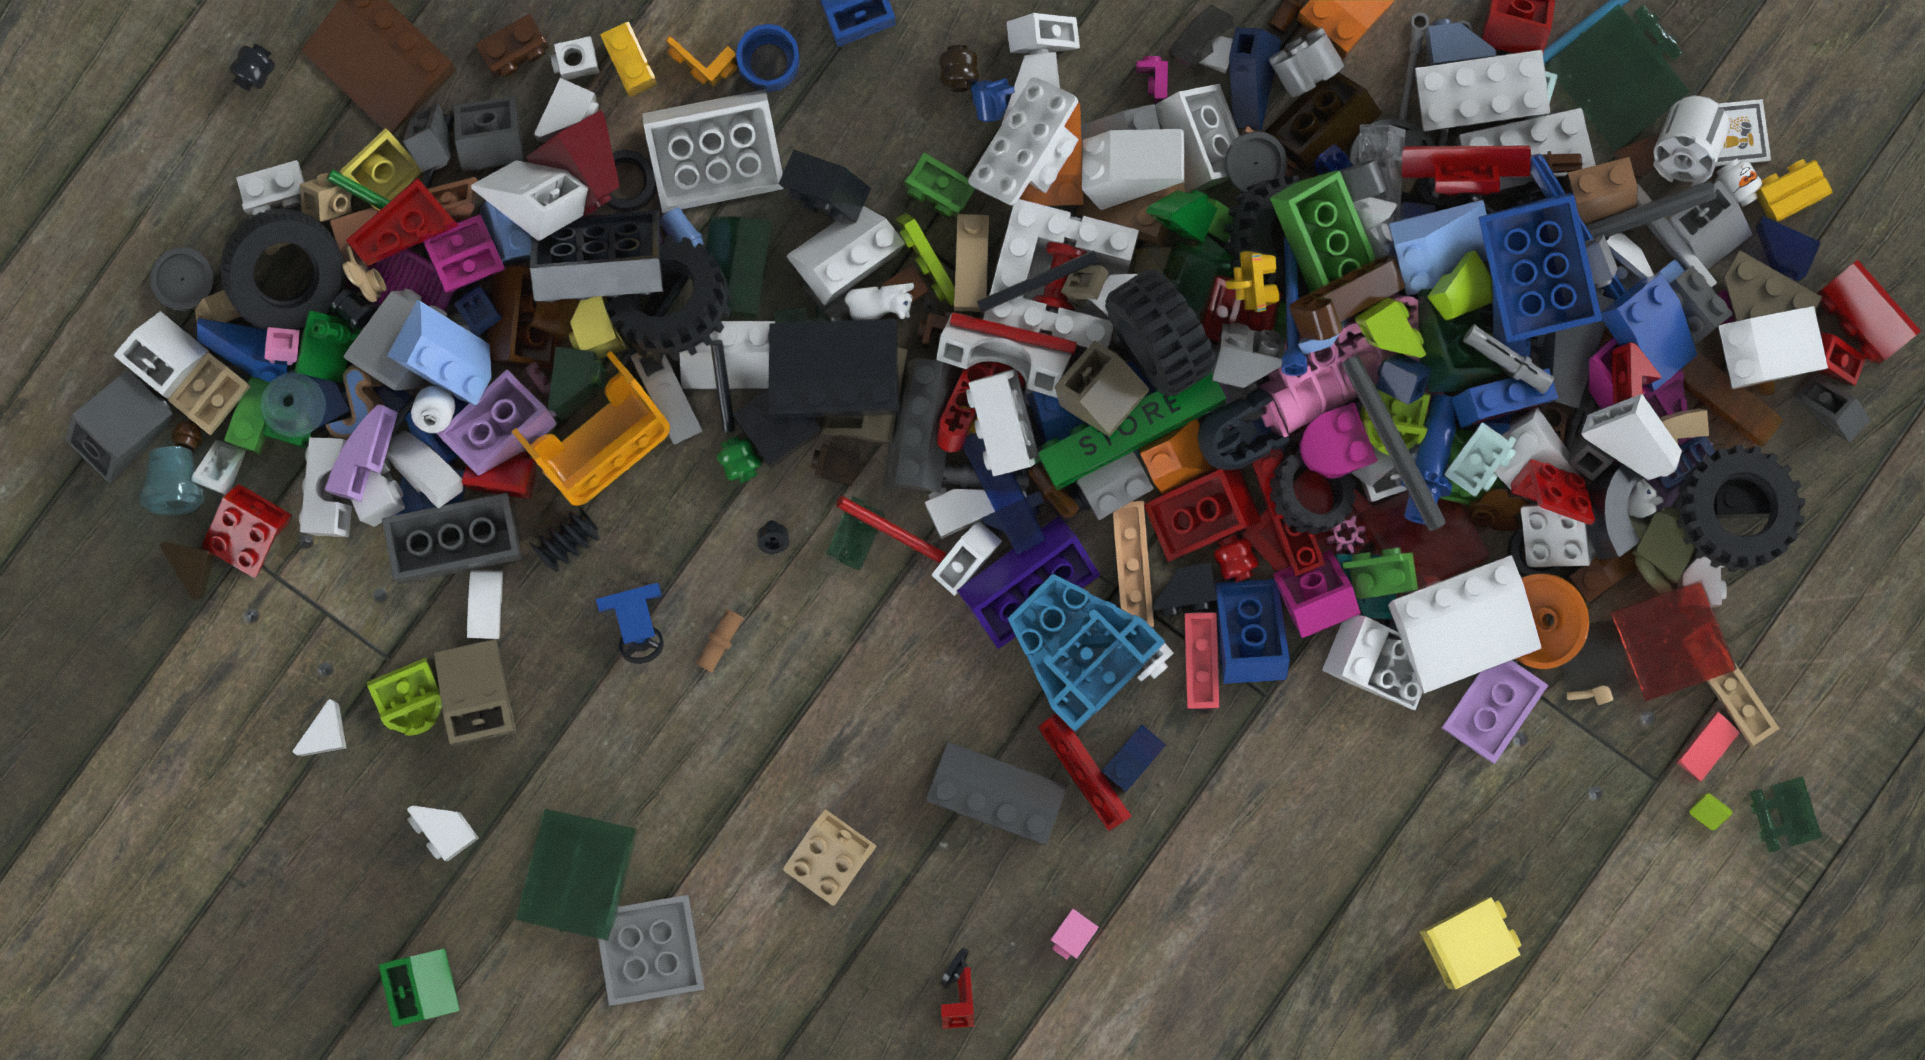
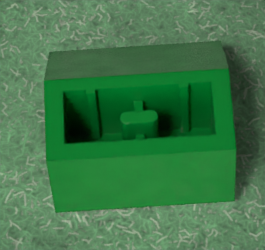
(419, 987)

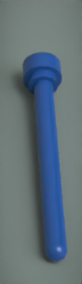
(1293, 361)

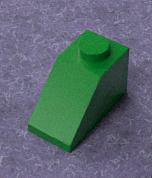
(1185, 214)

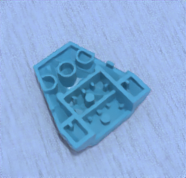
(1081, 647)

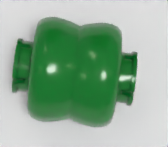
(739, 459)

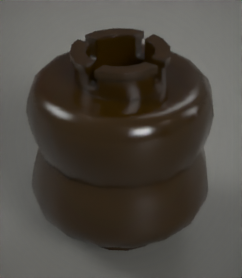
(958, 68)

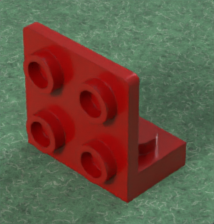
(1554, 490)
(245, 529)

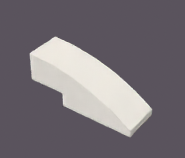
(423, 468)

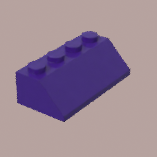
(1015, 577)

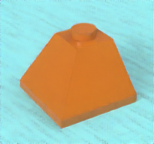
(1176, 458)

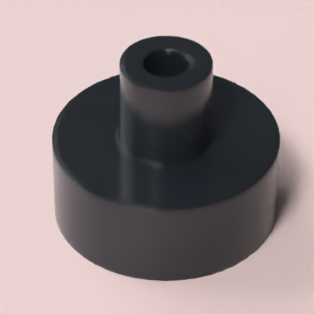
(772, 538)

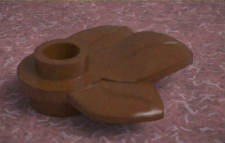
(1496, 510)

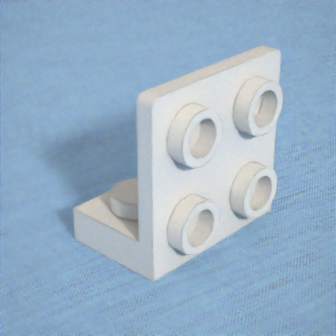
(1554, 539)

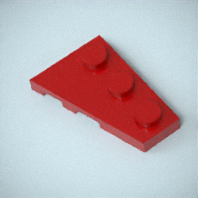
(401, 224)

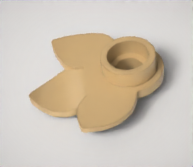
(369, 281)

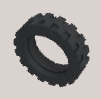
(1295, 513)

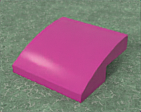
(464, 254)

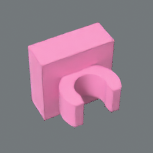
(282, 345)

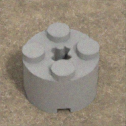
(1306, 62)

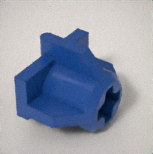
(991, 99)

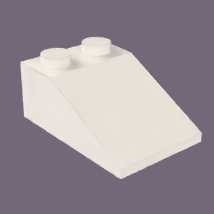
(1131, 164)
(1772, 347)
(1537, 442)

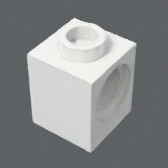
(586, 67)

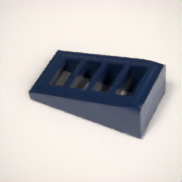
(1669, 484)

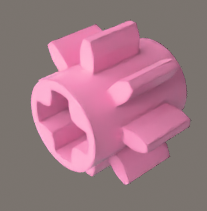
(1341, 542)

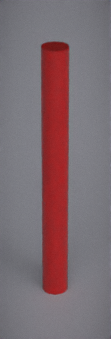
(1013, 333)
(890, 529)

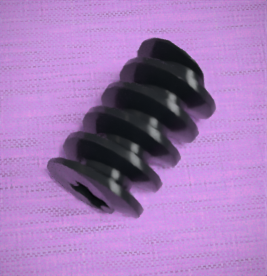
(566, 539)

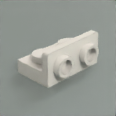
(271, 188)

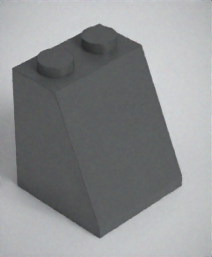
(118, 425)

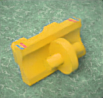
(1249, 281)

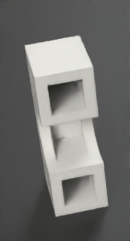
(319, 511)

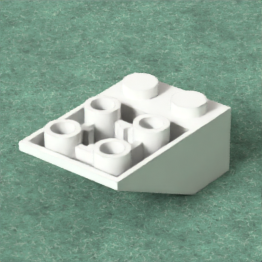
(534, 196)
(1374, 661)

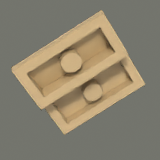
(209, 393)

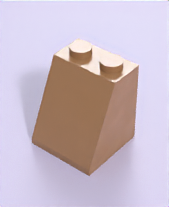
(1602, 190)

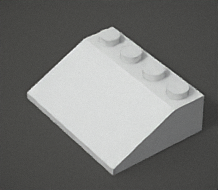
(713, 150)
(1466, 624)

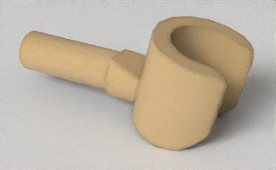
(1602, 695)

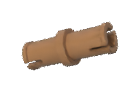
(719, 640)

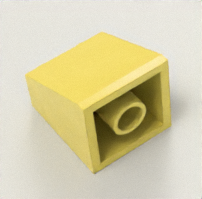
(1471, 943)

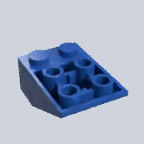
(857, 18)

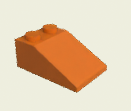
(1343, 20)
(1068, 184)

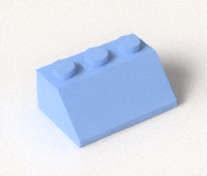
(443, 353)

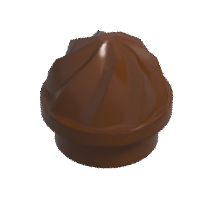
(187, 435)

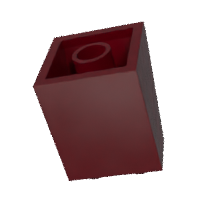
(585, 154)

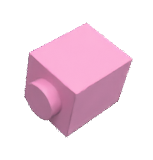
(1073, 935)

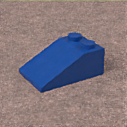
(1654, 321)
(1251, 632)

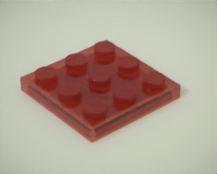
(1435, 552)
(1673, 640)

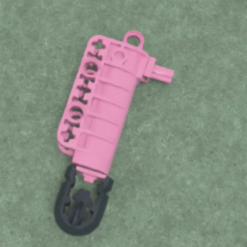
(1293, 400)

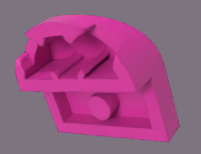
(1337, 443)

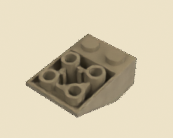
(473, 693)

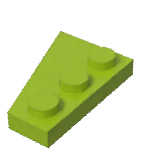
(926, 259)

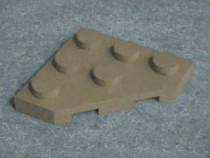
(1762, 291)

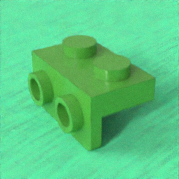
(940, 186)

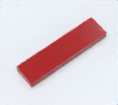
(1084, 772)

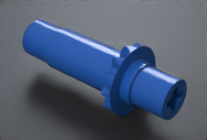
(1434, 452)

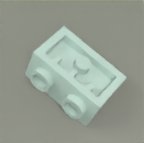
(1479, 459)

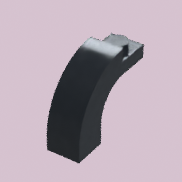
(1609, 496)

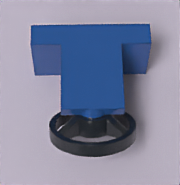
(635, 621)

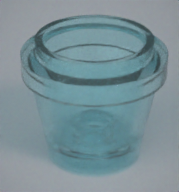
(303, 414)
(169, 483)

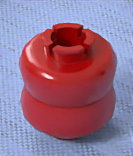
(1235, 558)

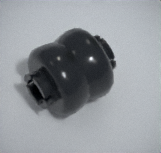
(252, 67)

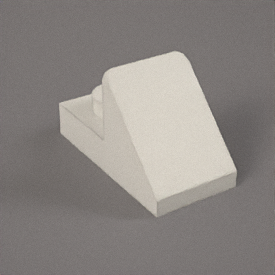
(1372, 214)

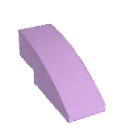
(362, 453)

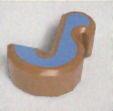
(361, 400)

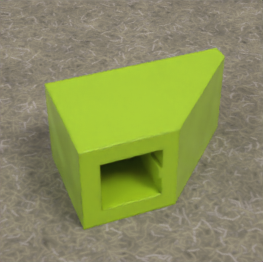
(1387, 328)

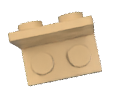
(829, 857)

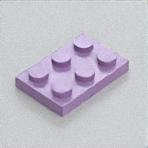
(1494, 708)

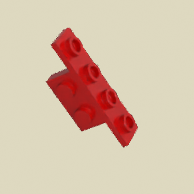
(1466, 167)

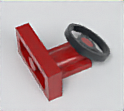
(962, 1013)

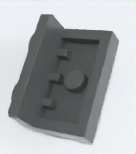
(1700, 303)

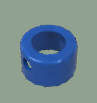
(765, 35)

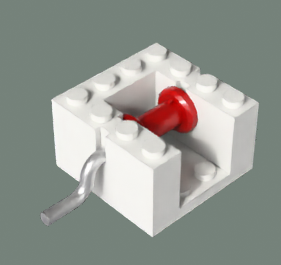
(1041, 240)

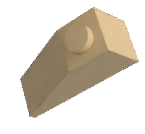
(971, 261)

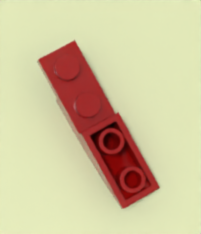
(1299, 547)

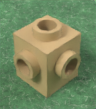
(323, 199)

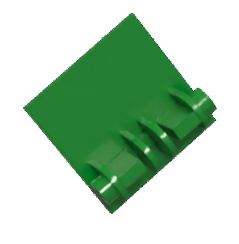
(324, 346)

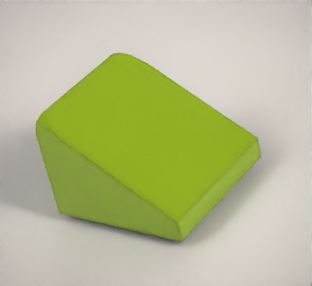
(1710, 811)

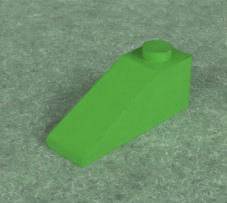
(247, 421)

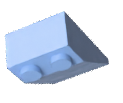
(1436, 243)

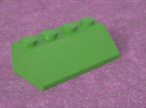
(1322, 228)

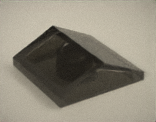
(1599, 660)

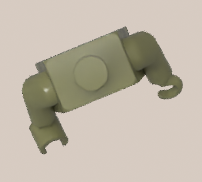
(1662, 551)

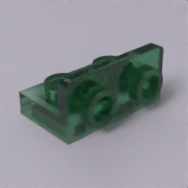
(853, 539)

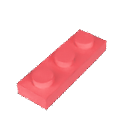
(1201, 660)

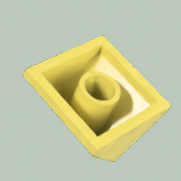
(383, 167)

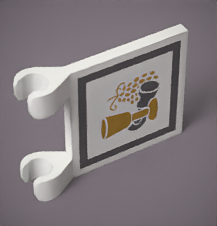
(1747, 133)

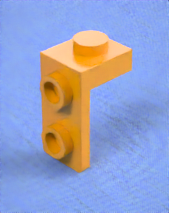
(720, 68)

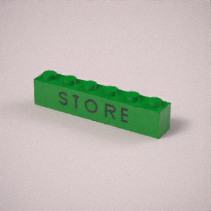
(1151, 419)

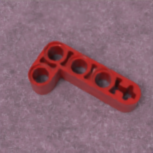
(962, 417)

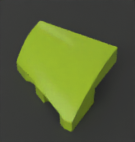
(1463, 289)

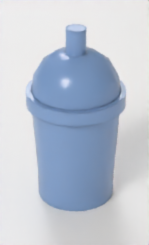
(678, 226)

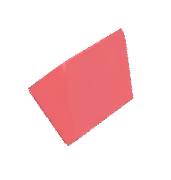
(1708, 746)

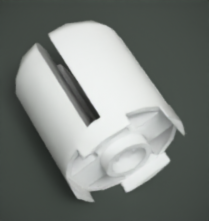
(1691, 140)

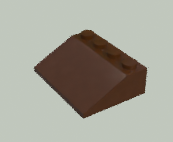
(378, 60)

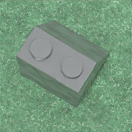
(377, 337)

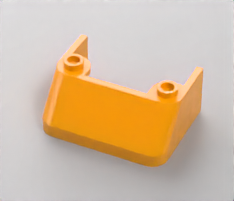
(604, 443)

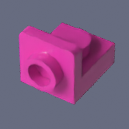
(1158, 83)

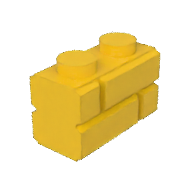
(628, 59)
(1793, 191)

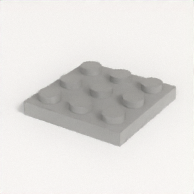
(651, 952)

